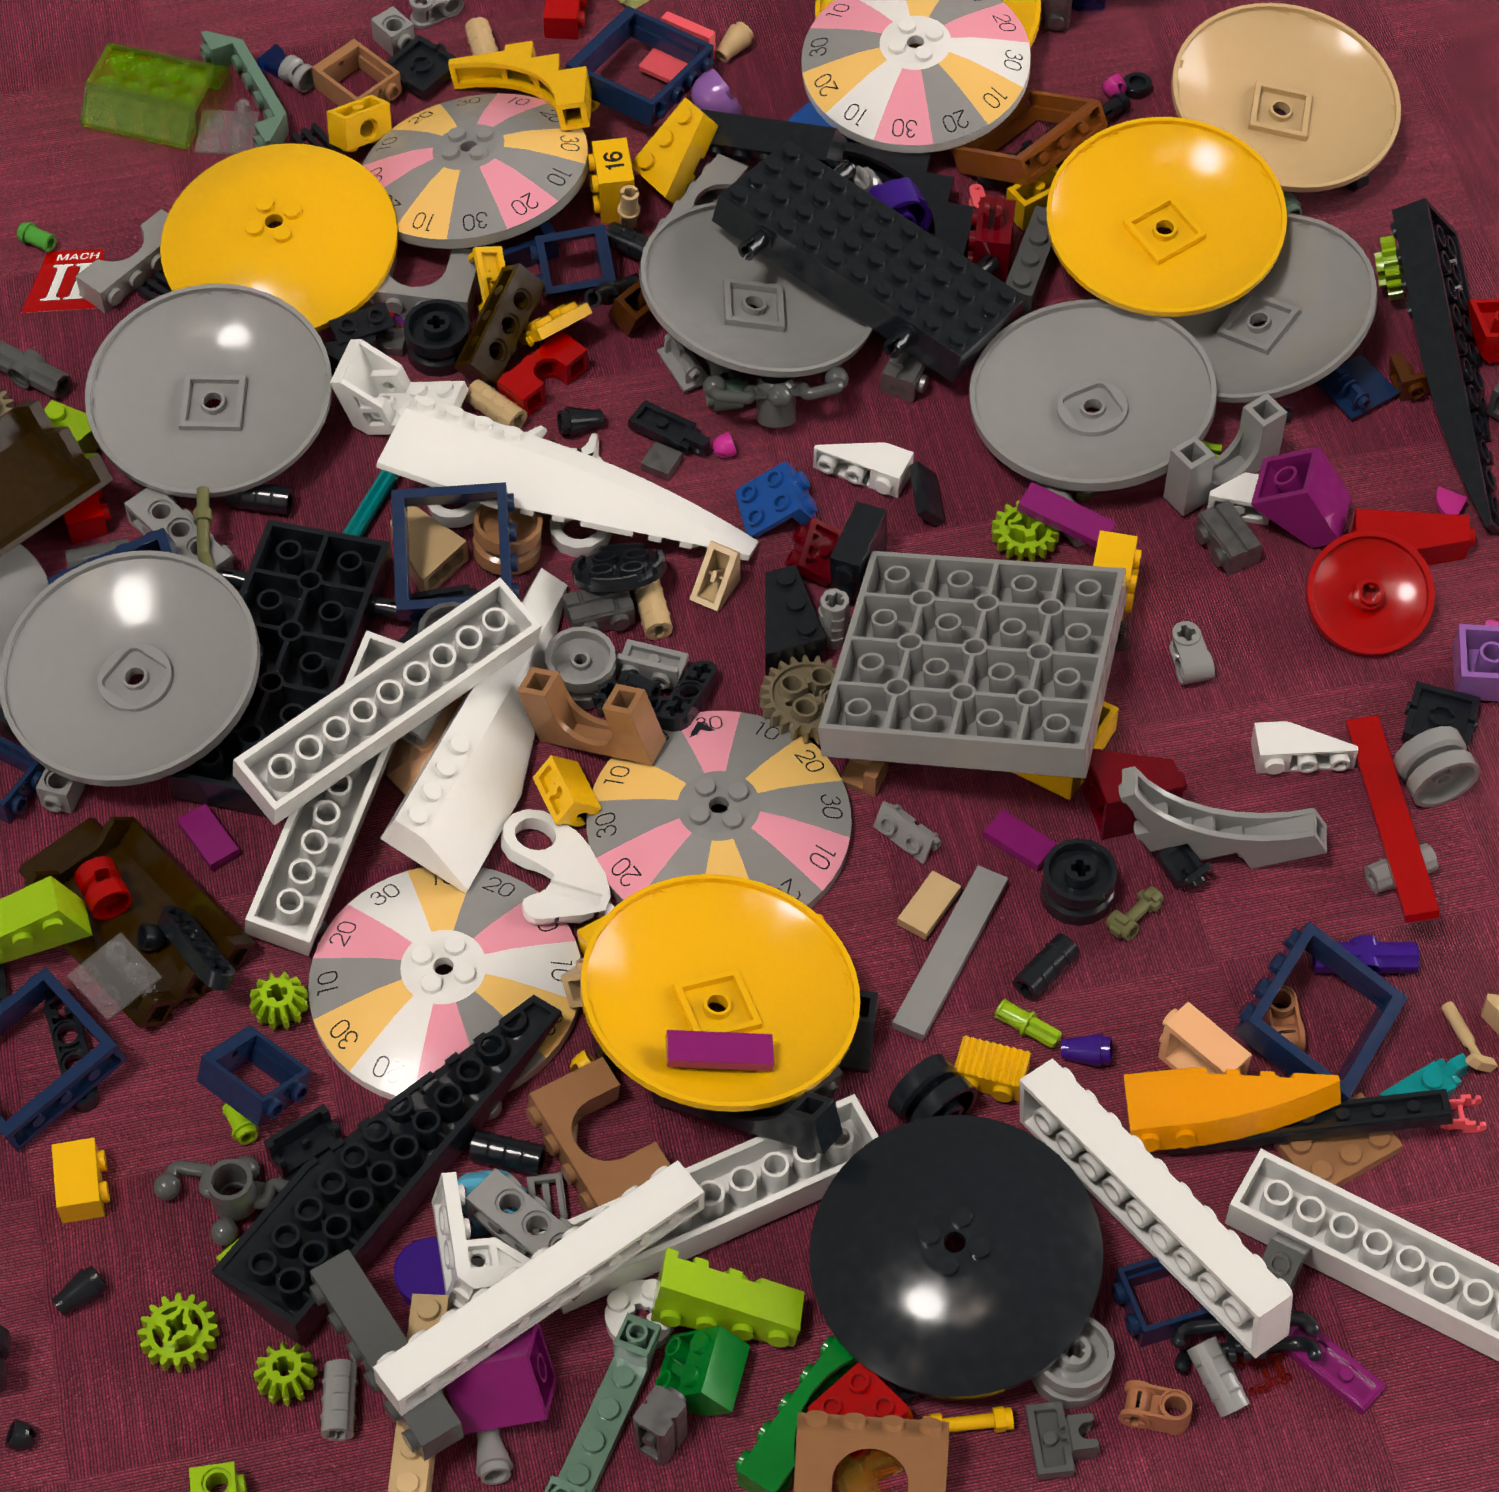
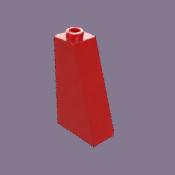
(1434, 535)

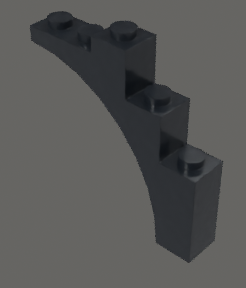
(949, 220)

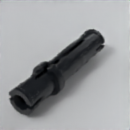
(608, 291)

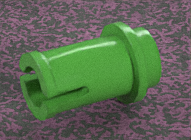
(30, 234)

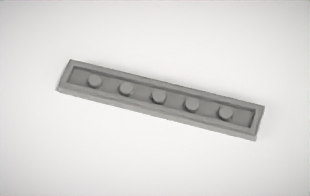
(950, 953)

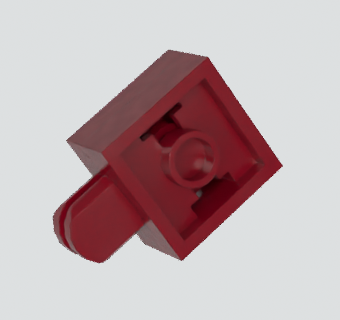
(993, 232)

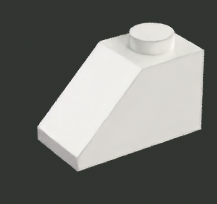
(1240, 494)

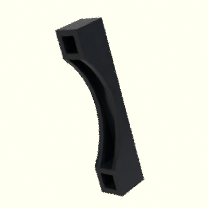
(803, 1122)

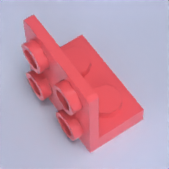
(666, 66)

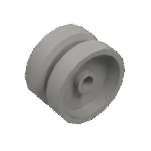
(584, 661)
(1436, 766)
(1082, 1371)

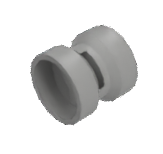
(295, 72)

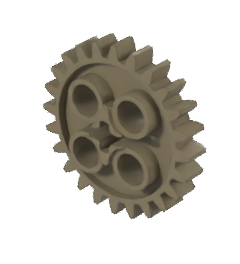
(797, 696)

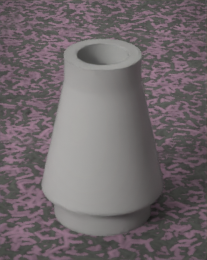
(492, 1461)

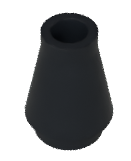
(578, 420)
(80, 1290)

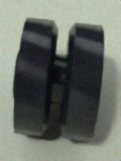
(435, 336)
(1078, 882)
(932, 1091)

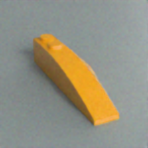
(1206, 1108)

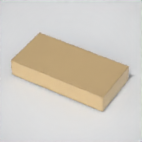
(929, 905)

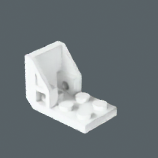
(378, 389)
(460, 1272)

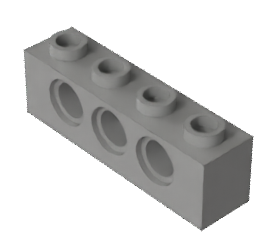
(156, 510)
(500, 1192)

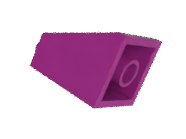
(1303, 496)
(507, 1386)

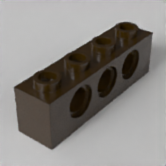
(487, 334)

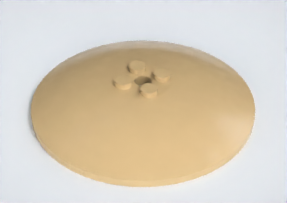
(1293, 59)

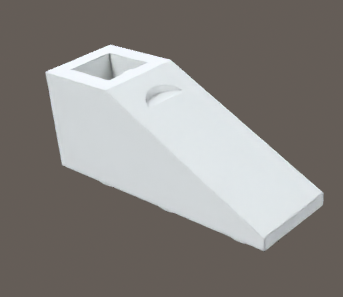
(868, 464)
(1293, 748)

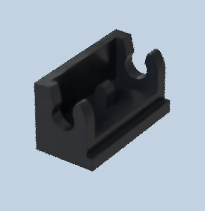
(302, 1141)

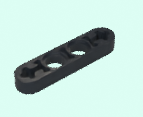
(196, 947)
(69, 1051)

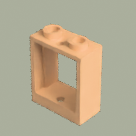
(1196, 1041)

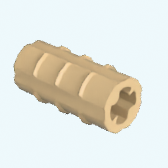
(480, 36)
(495, 404)
(653, 611)

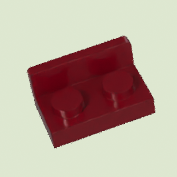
(813, 550)

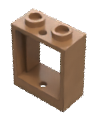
(353, 57)

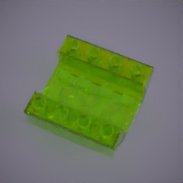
(148, 94)

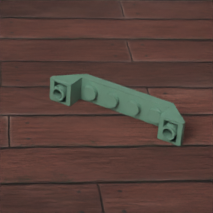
(233, 51)
(610, 1408)

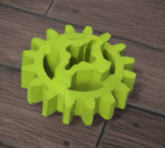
(1389, 268)
(1022, 534)
(185, 1345)

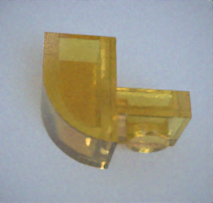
(864, 1473)

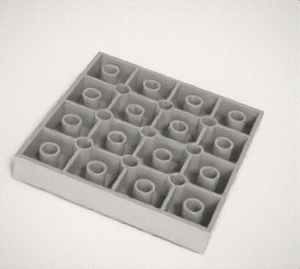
(975, 664)

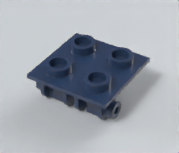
(1357, 387)

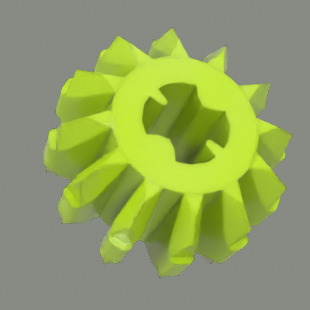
(278, 1001)
(278, 1386)

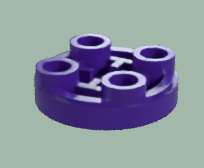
(419, 1269)

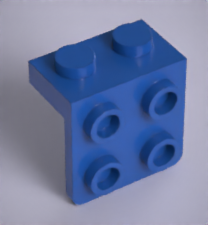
(774, 499)

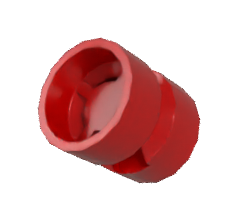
(103, 888)

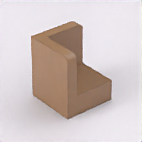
(865, 775)

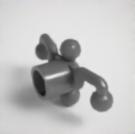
(776, 395)
(214, 1183)

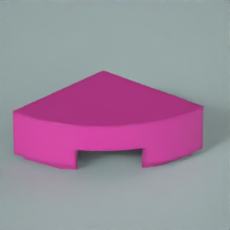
(1449, 502)

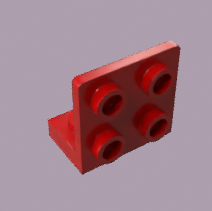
(861, 1393)

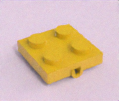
(556, 320)

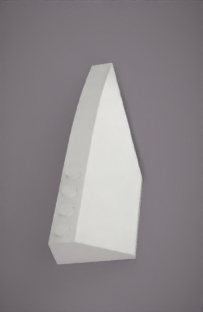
(455, 448)
(477, 763)

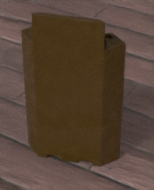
(40, 473)
(154, 882)

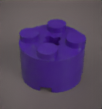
(905, 199)

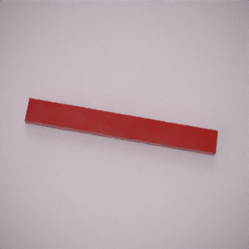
(1392, 820)

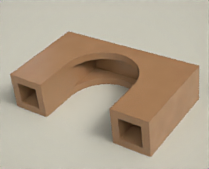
(627, 733)
(558, 1110)
(828, 1438)

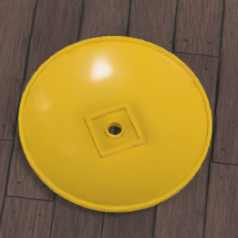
(1175, 176)
(322, 258)
(728, 944)

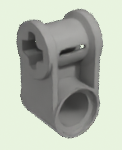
(434, 11)
(1190, 654)

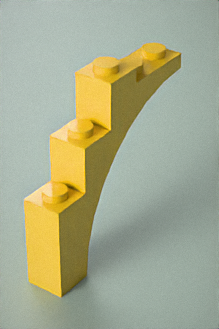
(542, 76)

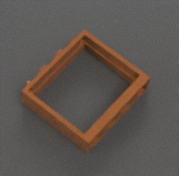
(1077, 120)

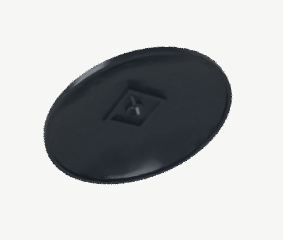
(966, 1317)

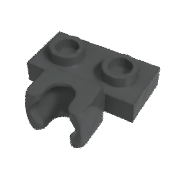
(1058, 1439)

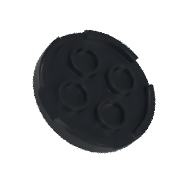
(619, 567)

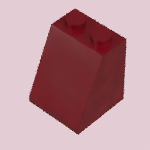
(1102, 787)

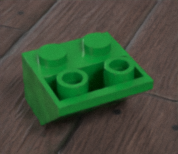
(705, 1369)

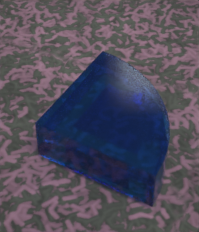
(271, 60)

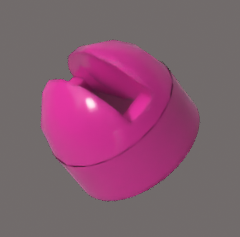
(1114, 85)
(724, 446)

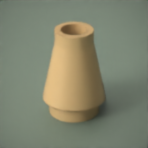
(734, 41)

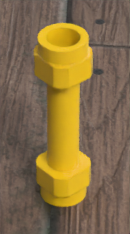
(1000, 1419)

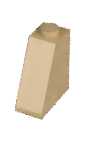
(433, 550)

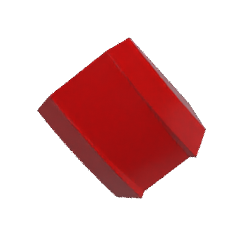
(1485, 326)

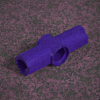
(1379, 956)

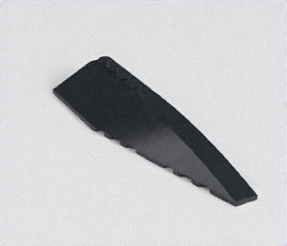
(1447, 344)
(376, 1175)

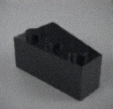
(790, 620)

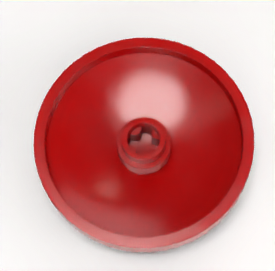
(1370, 593)

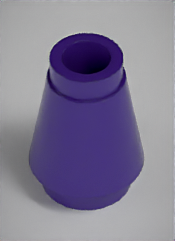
(1088, 1049)

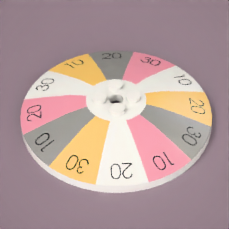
(919, 97)
(397, 1019)

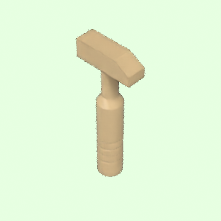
(1467, 1039)

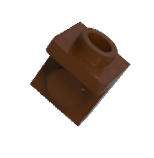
(1405, 381)

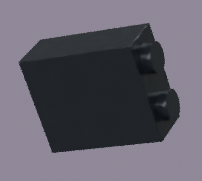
(861, 535)

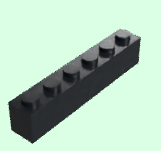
(757, 137)

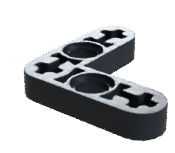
(668, 709)

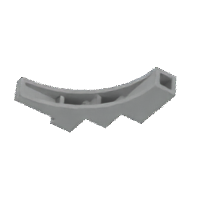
(1214, 832)

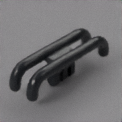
(1234, 1348)

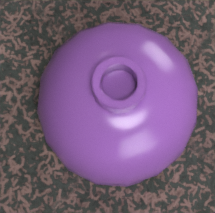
(713, 94)

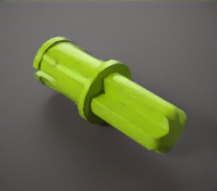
(1027, 1023)

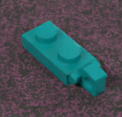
(1433, 1077)

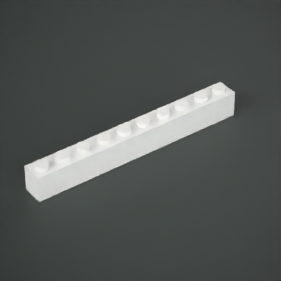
(538, 1287)

